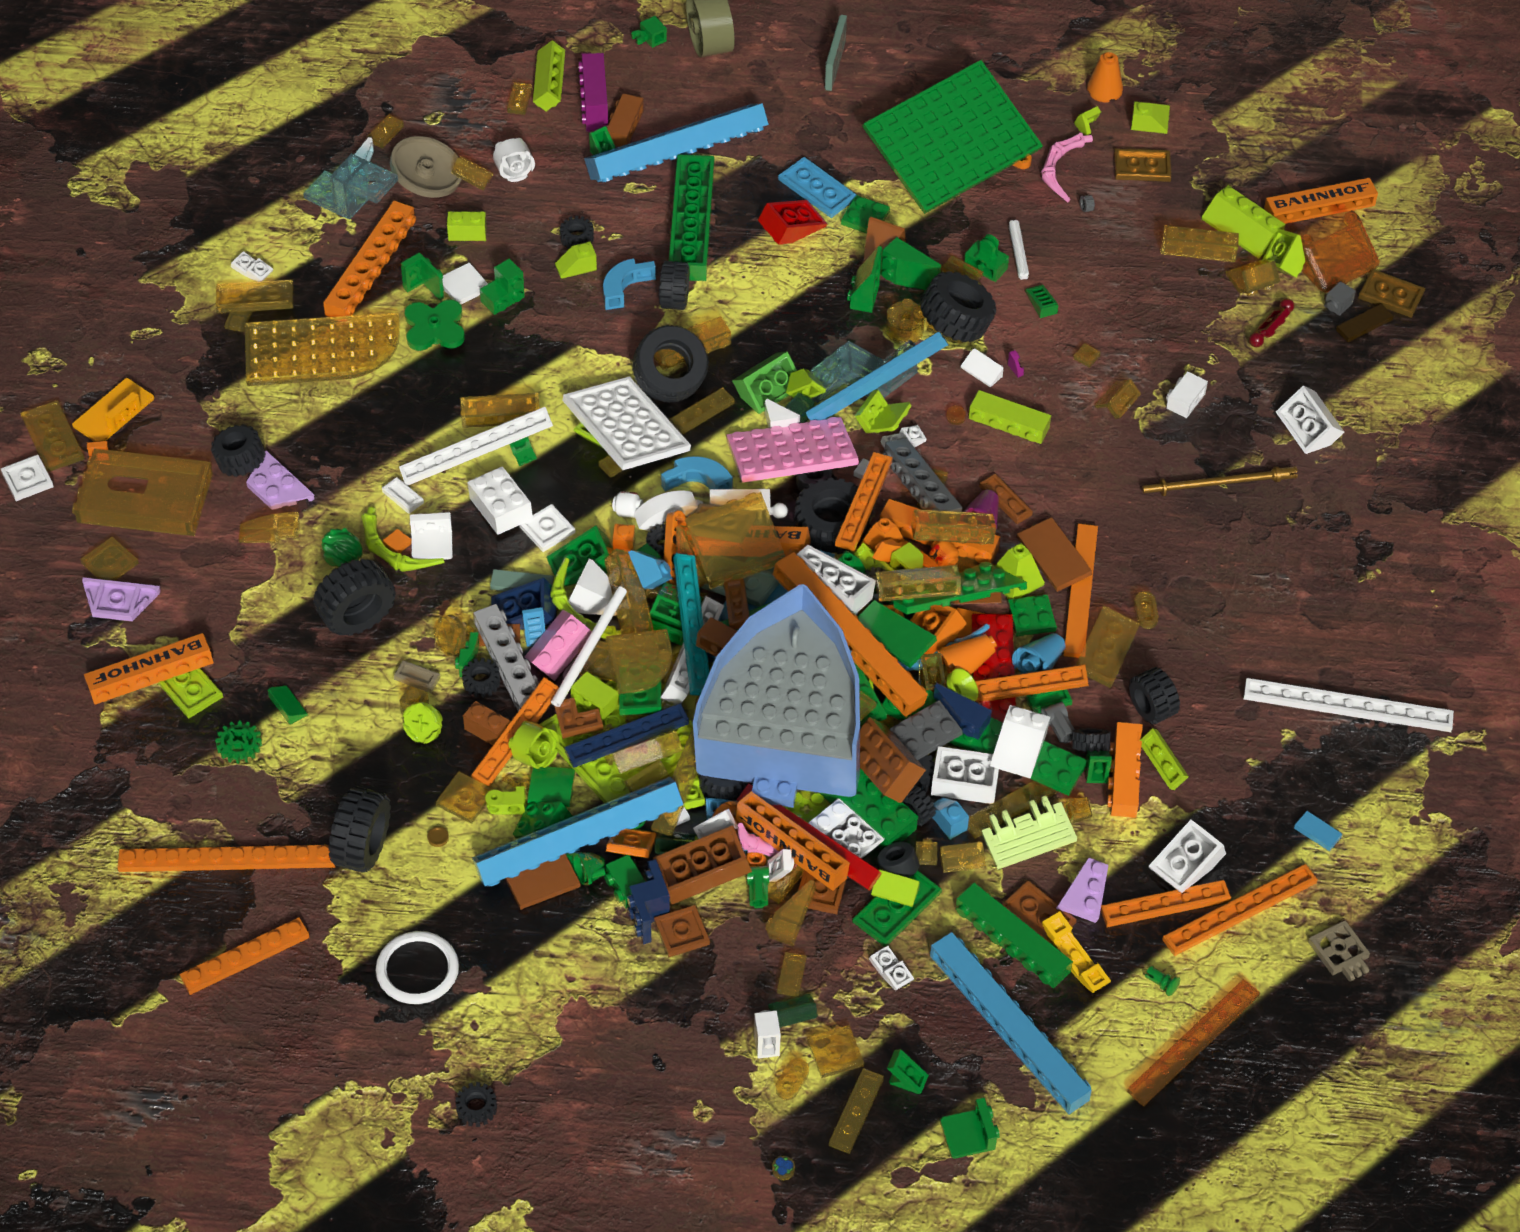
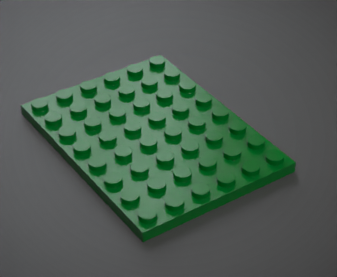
(952, 136)

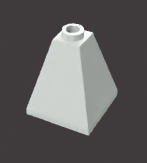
(591, 591)

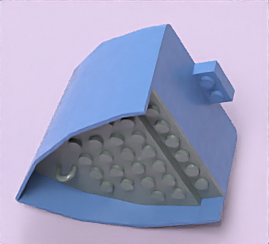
(783, 705)

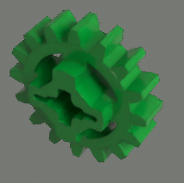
(238, 742)

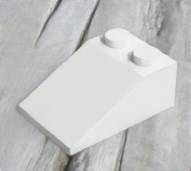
(1020, 741)
(1188, 857)

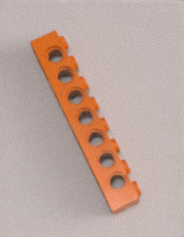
(370, 260)

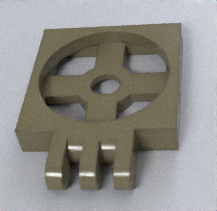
(1351, 965)

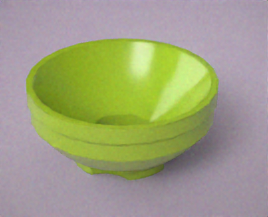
(962, 683)

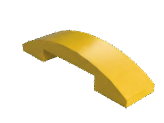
(1083, 968)

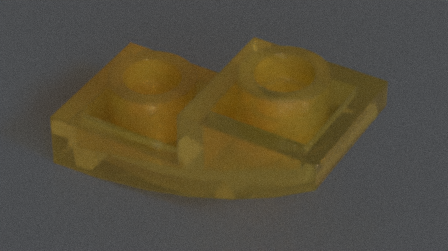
(1077, 809)

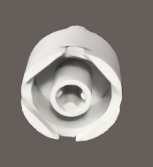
(513, 159)

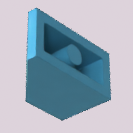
(650, 569)
(950, 817)

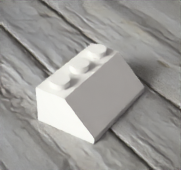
(1309, 420)

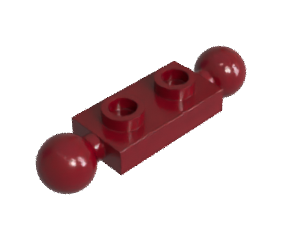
(1271, 323)

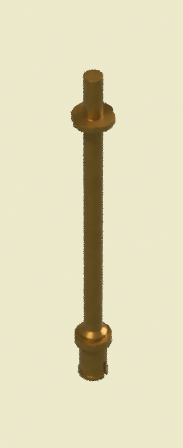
(1276, 474)

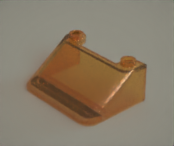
(1340, 255)

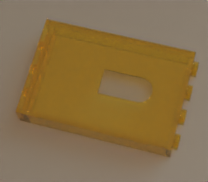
(170, 502)

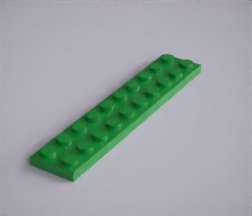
(1053, 768)

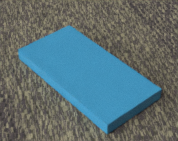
(817, 187)

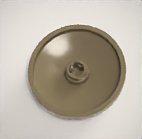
(425, 166)

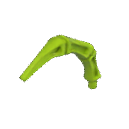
(377, 547)
(561, 601)

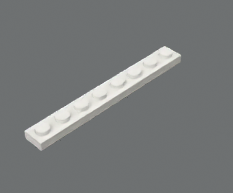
(475, 446)

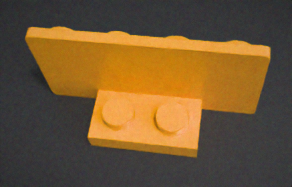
(113, 411)

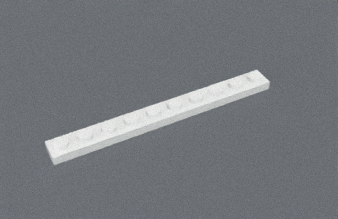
(1348, 705)

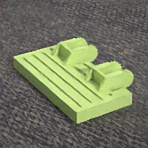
(1029, 836)

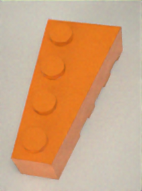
(1125, 770)

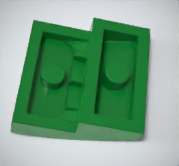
(551, 785)

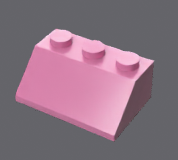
(558, 645)

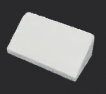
(982, 368)

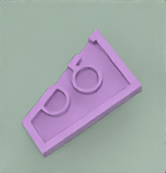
(1086, 891)

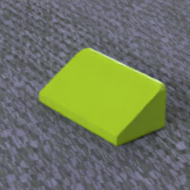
(896, 888)

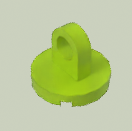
(422, 722)

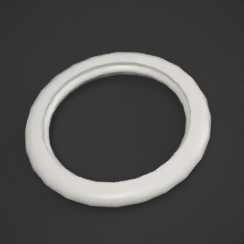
(391, 990)

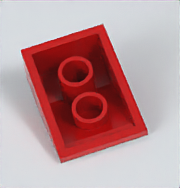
(790, 220)

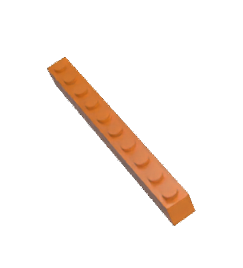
(866, 650)

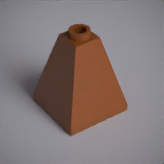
(881, 234)

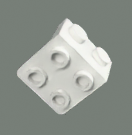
(431, 536)

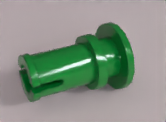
(1165, 981)

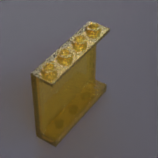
(735, 539)

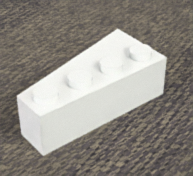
(845, 582)

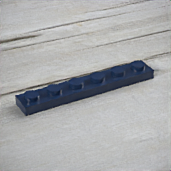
(626, 735)

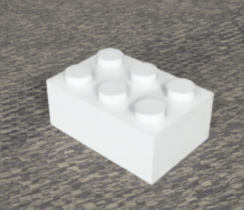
(500, 500)
(964, 775)

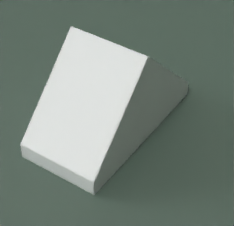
(778, 415)

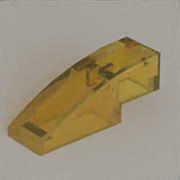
(270, 528)

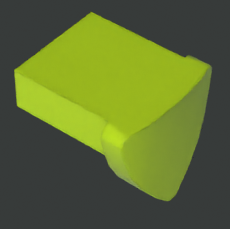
(1083, 120)

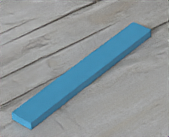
(877, 377)

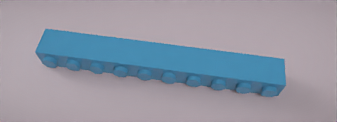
(577, 831)
(1011, 1023)

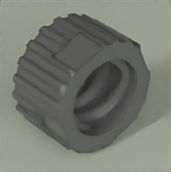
(1087, 203)

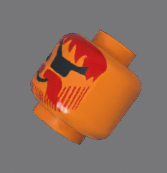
(944, 553)

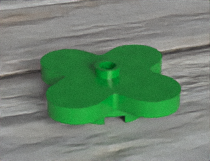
(434, 325)

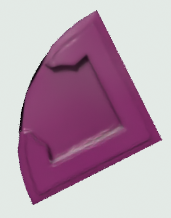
(1014, 364)

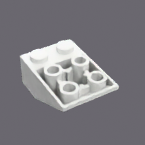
(847, 829)

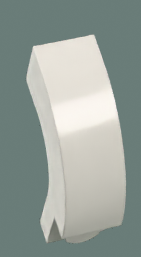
(657, 508)

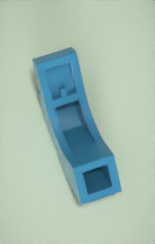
(623, 275)
(697, 470)

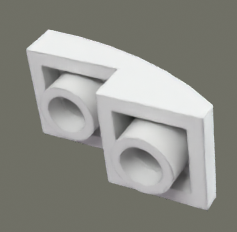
(251, 268)
(912, 433)
(890, 968)

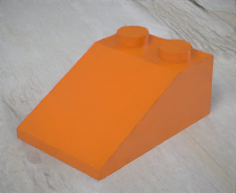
(941, 622)

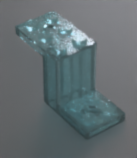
(350, 186)
(853, 363)

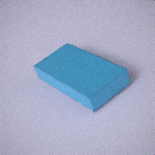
(1318, 831)

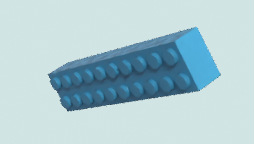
(676, 142)

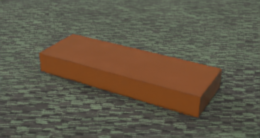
(1008, 500)

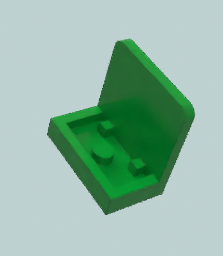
(420, 271)
(540, 816)
(970, 1131)

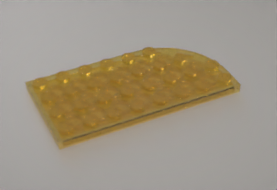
(319, 348)

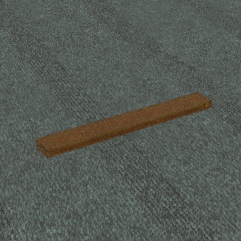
(1193, 1042)

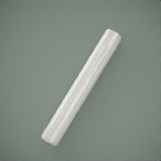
(1018, 248)

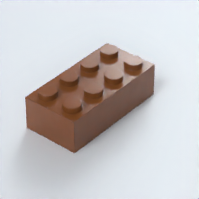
(888, 761)
(703, 864)

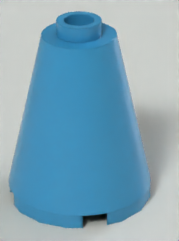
(1039, 654)

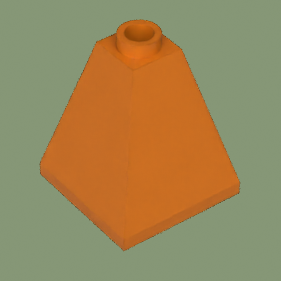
(881, 531)

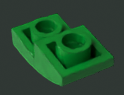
(469, 653)

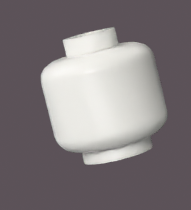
(626, 504)

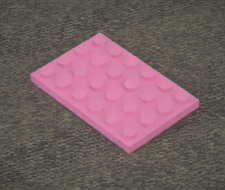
(792, 449)

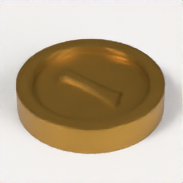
(438, 836)

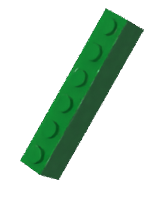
(1013, 935)

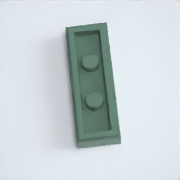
(508, 580)

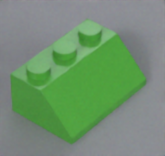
(765, 381)

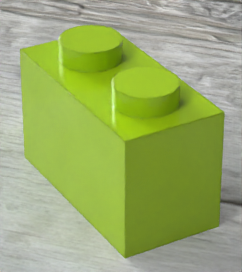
(466, 226)
(595, 694)

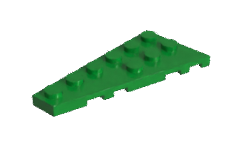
(975, 585)

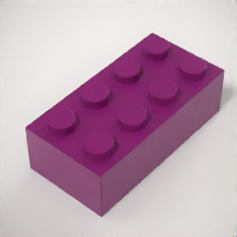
(593, 91)

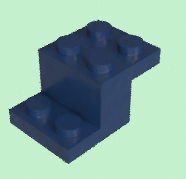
(648, 901)

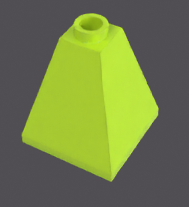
(1021, 564)

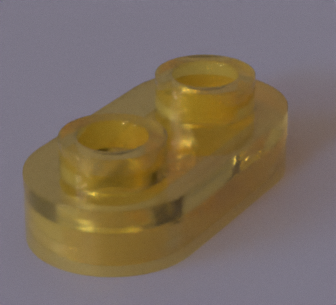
(1147, 611)
(793, 1077)

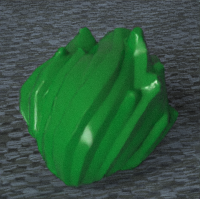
(340, 547)

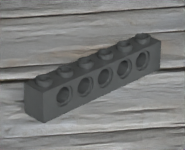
(919, 477)

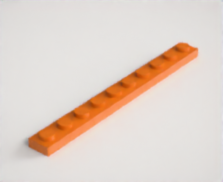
(224, 858)

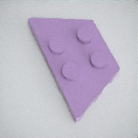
(276, 484)
(118, 599)

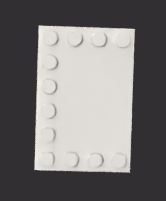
(626, 423)

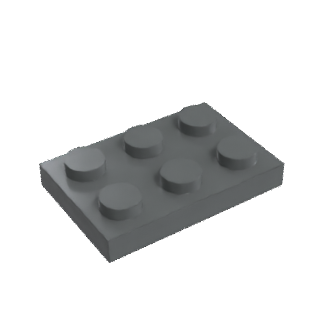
(927, 730)

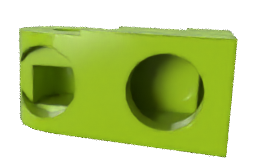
(506, 802)

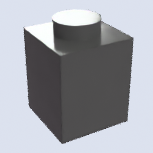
(1339, 298)

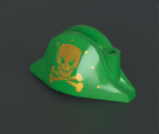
(587, 866)

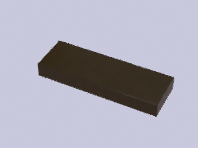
(1364, 323)

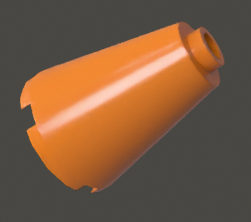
(1106, 79)
(968, 653)

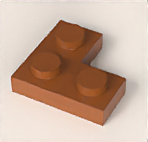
(575, 723)

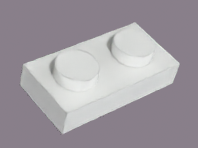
(780, 865)

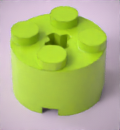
(534, 745)

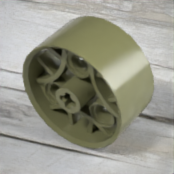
(710, 26)

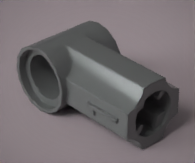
(1059, 721)

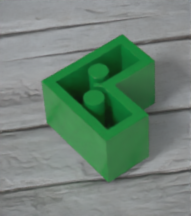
(505, 289)

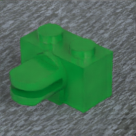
(987, 258)

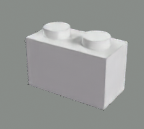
(1186, 394)
(767, 1034)

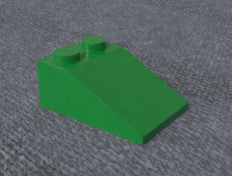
(907, 265)
(866, 283)
(589, 545)

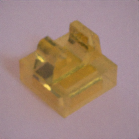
(927, 852)

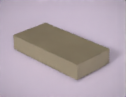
(417, 676)

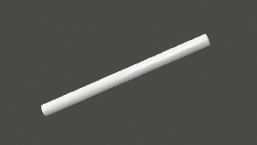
(588, 646)

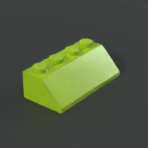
(1237, 214)

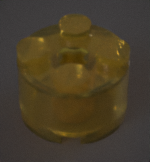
(905, 322)

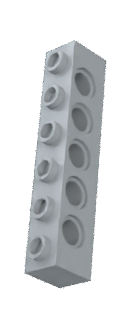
(491, 618)

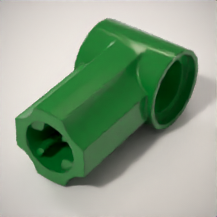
(758, 886)

